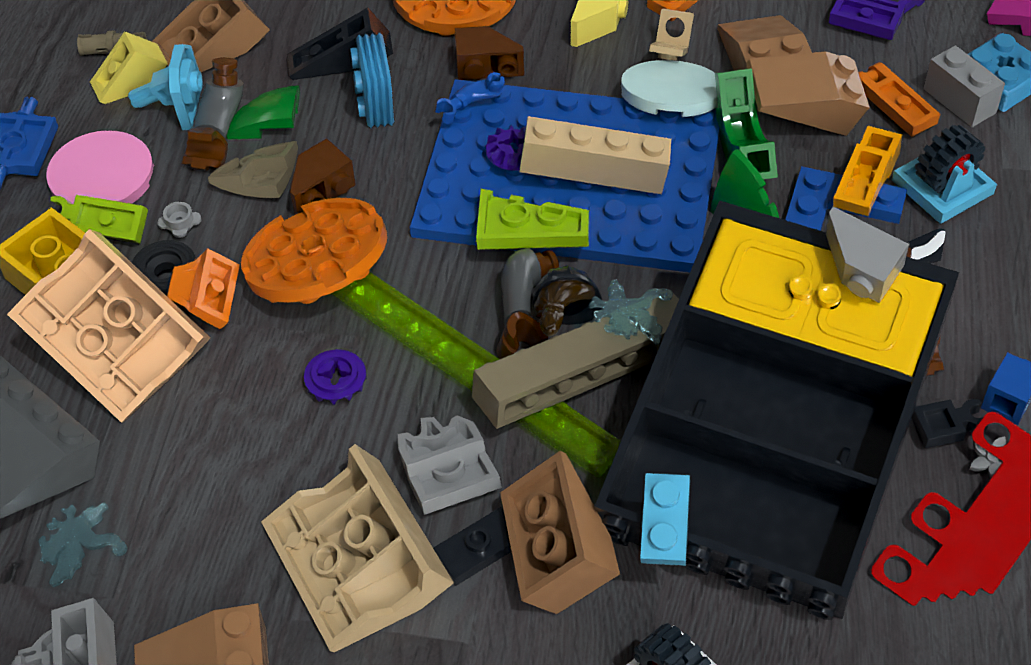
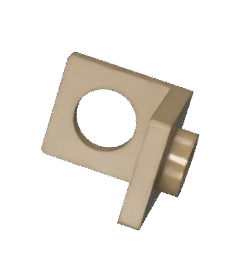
(668, 46)

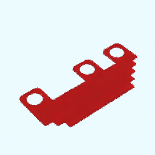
(976, 543)

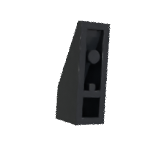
(331, 50)

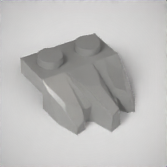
(447, 463)

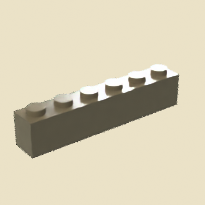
(563, 367)

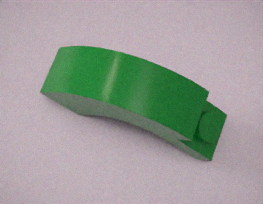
(740, 123)

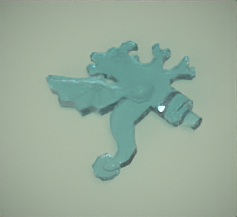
(624, 310)
(68, 539)

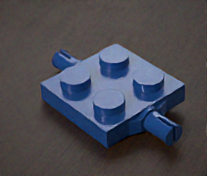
(24, 140)

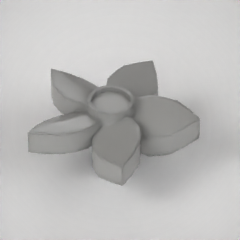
(986, 459)

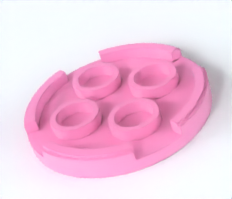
(102, 167)

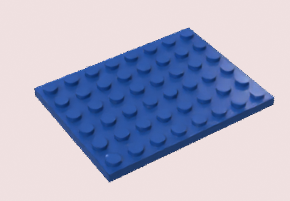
(623, 223)

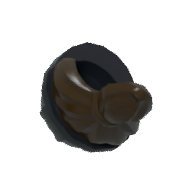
(564, 298)

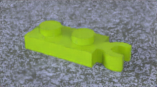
(108, 217)

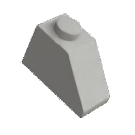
(864, 255)

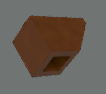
(487, 51)
(320, 175)

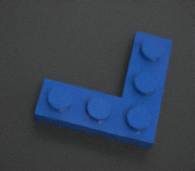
(816, 192)

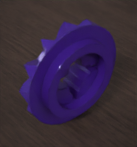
(500, 151)
(321, 370)

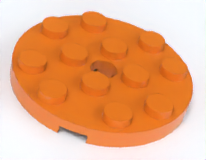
(446, 15)
(314, 251)

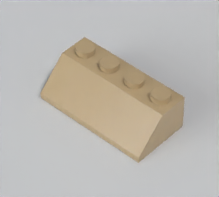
(595, 155)

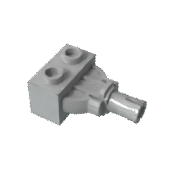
(78, 636)

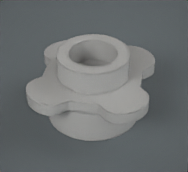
(178, 219)

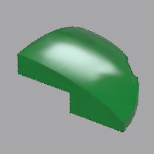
(267, 111)
(742, 186)

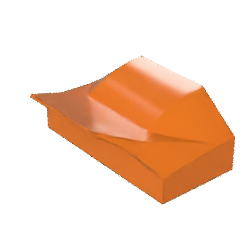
(205, 287)

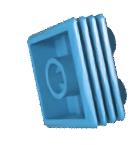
(1010, 64)
(372, 80)

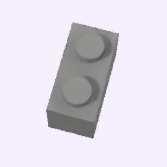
(964, 86)

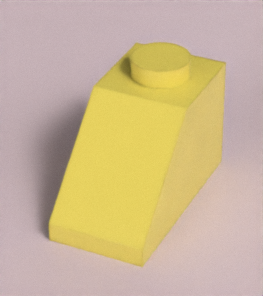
(595, 19)
(127, 68)

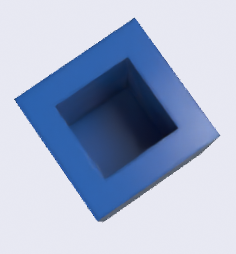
(1010, 389)

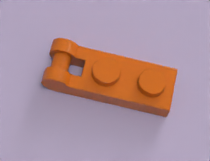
(898, 100)

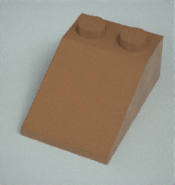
(213, 31)
(761, 39)
(810, 89)
(556, 536)
(214, 638)

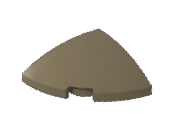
(258, 174)

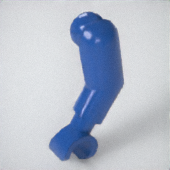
(471, 92)

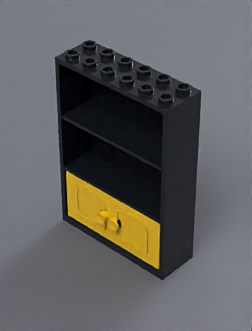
(779, 408)

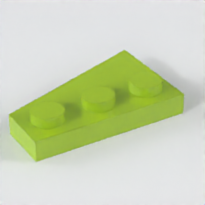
(525, 225)

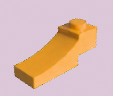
(868, 170)

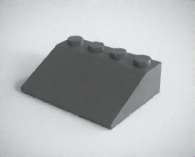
(39, 445)

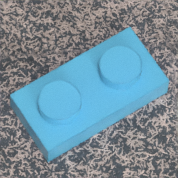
(665, 519)

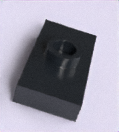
(475, 547)

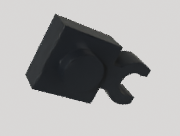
(943, 424)

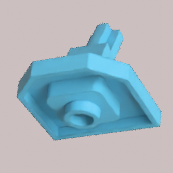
(174, 85)

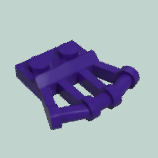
(871, 16)

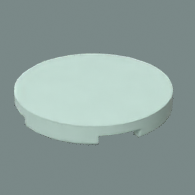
(670, 87)

